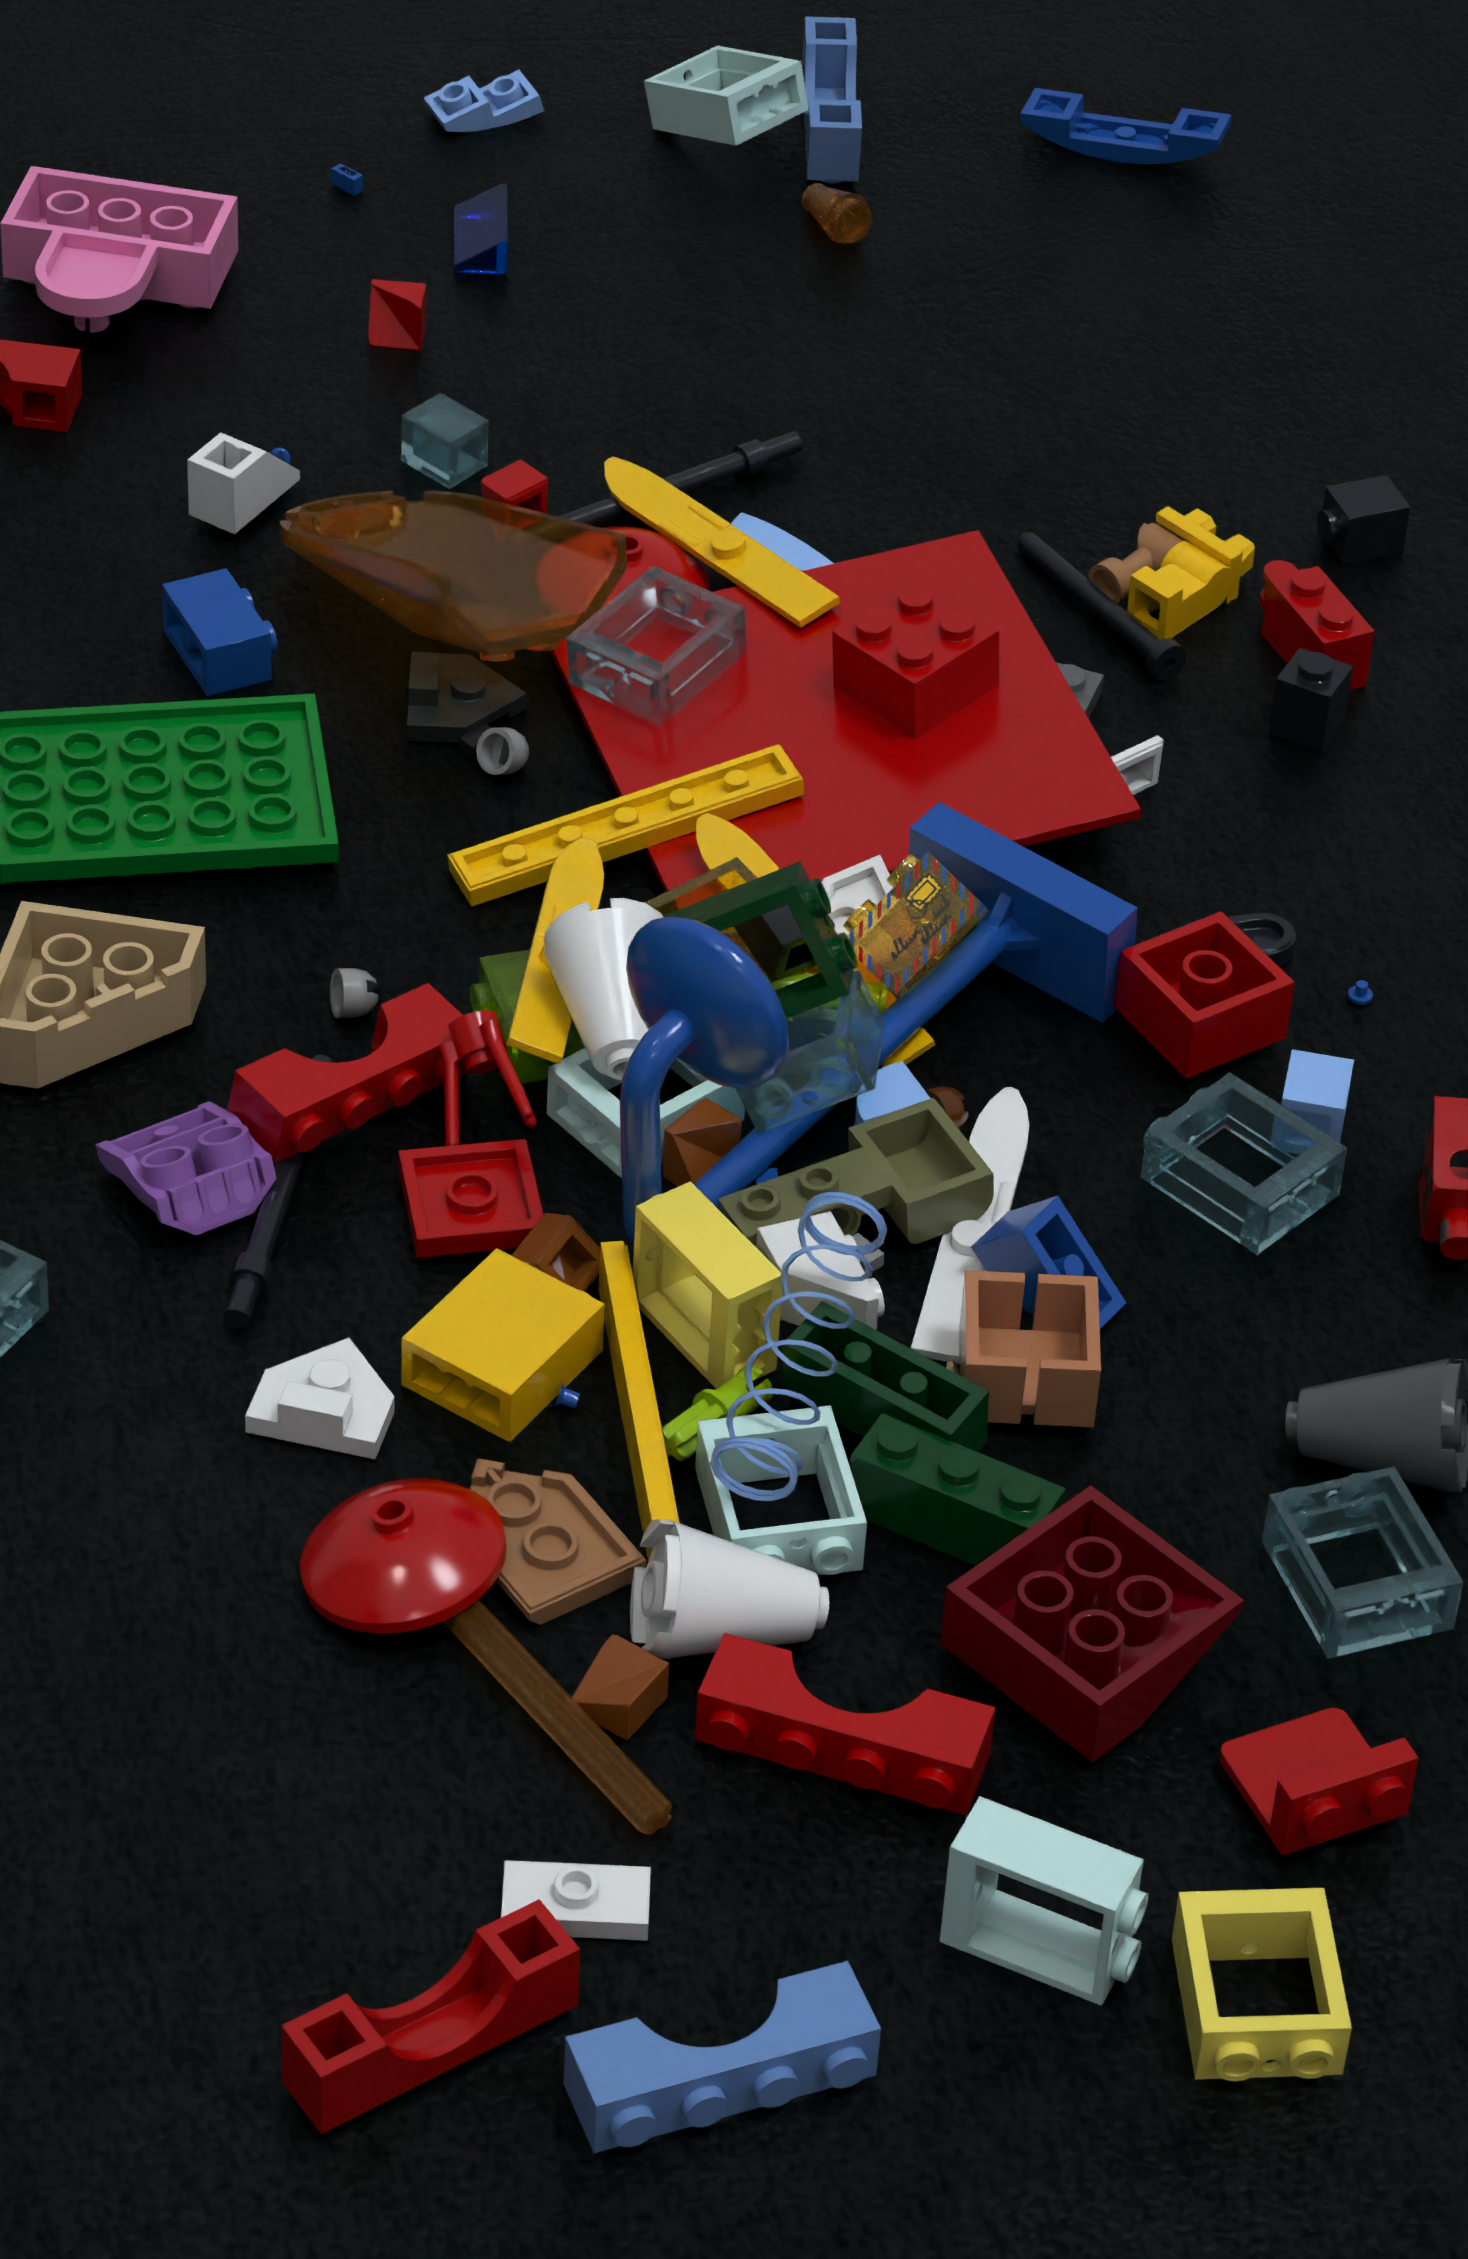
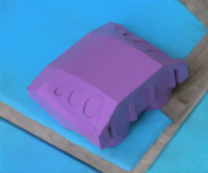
(193, 1168)

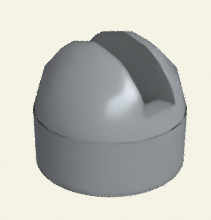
(501, 747)
(351, 993)

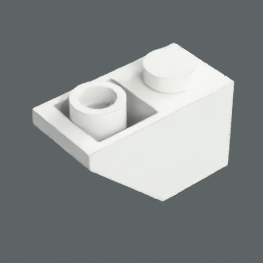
(235, 482)
(782, 1240)

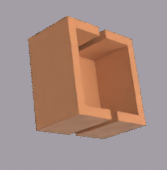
(1039, 1370)

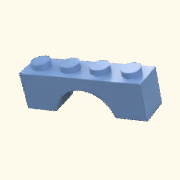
(833, 112)
(641, 2085)

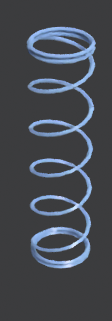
(769, 1446)

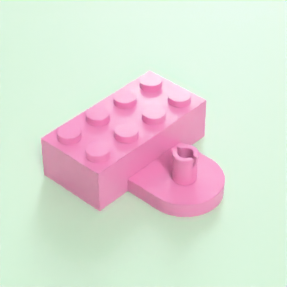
(114, 241)

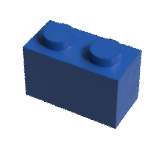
(218, 631)

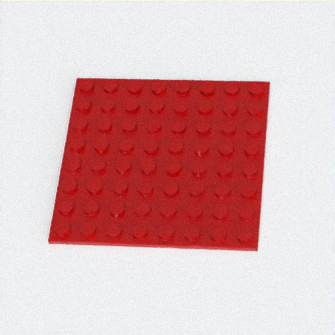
(1008, 760)

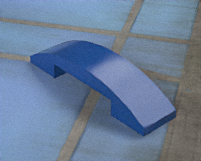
(1124, 140)

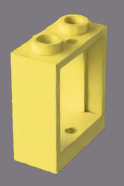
(713, 1329)
(1260, 1927)

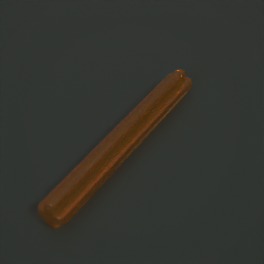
(562, 1718)

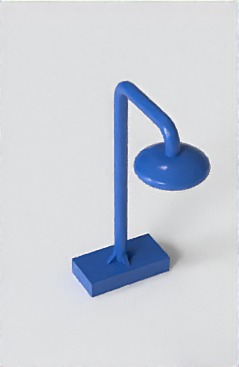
(726, 1023)

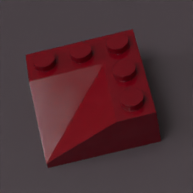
(1086, 1621)

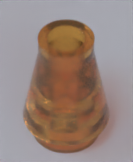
(838, 212)

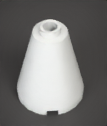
(589, 966)
(713, 1587)

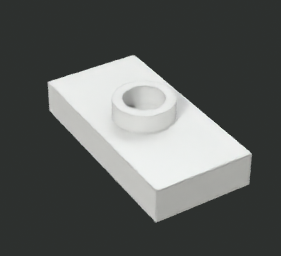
(583, 1897)

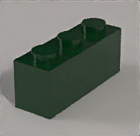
(885, 1378)
(946, 1491)

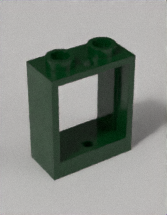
(810, 909)

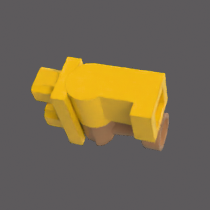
(1176, 570)

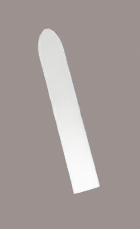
(1002, 1142)

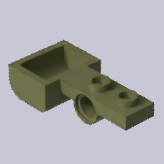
(902, 1162)

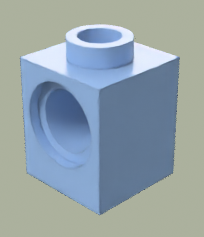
(1318, 1090)

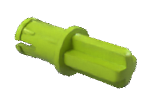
(709, 1404)

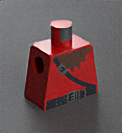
(1442, 1187)

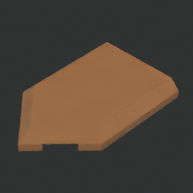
(557, 1541)

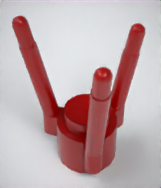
(482, 1048)

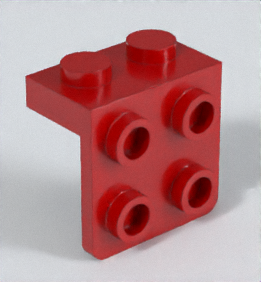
(1319, 1778)

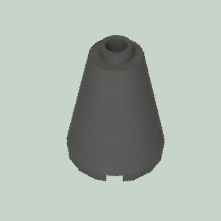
(1388, 1420)

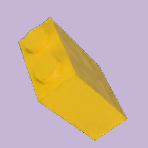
(502, 1344)

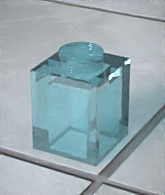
(444, 440)

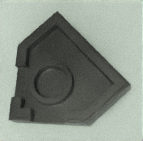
(455, 696)

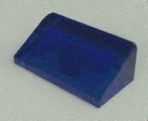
(482, 233)

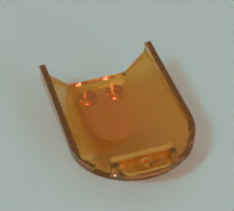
(463, 565)

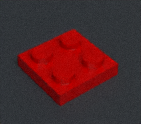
(469, 1197)

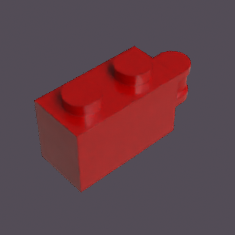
(1313, 614)

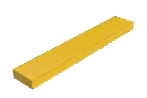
(627, 822)
(635, 1387)

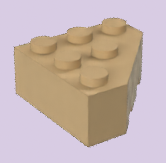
(91, 988)

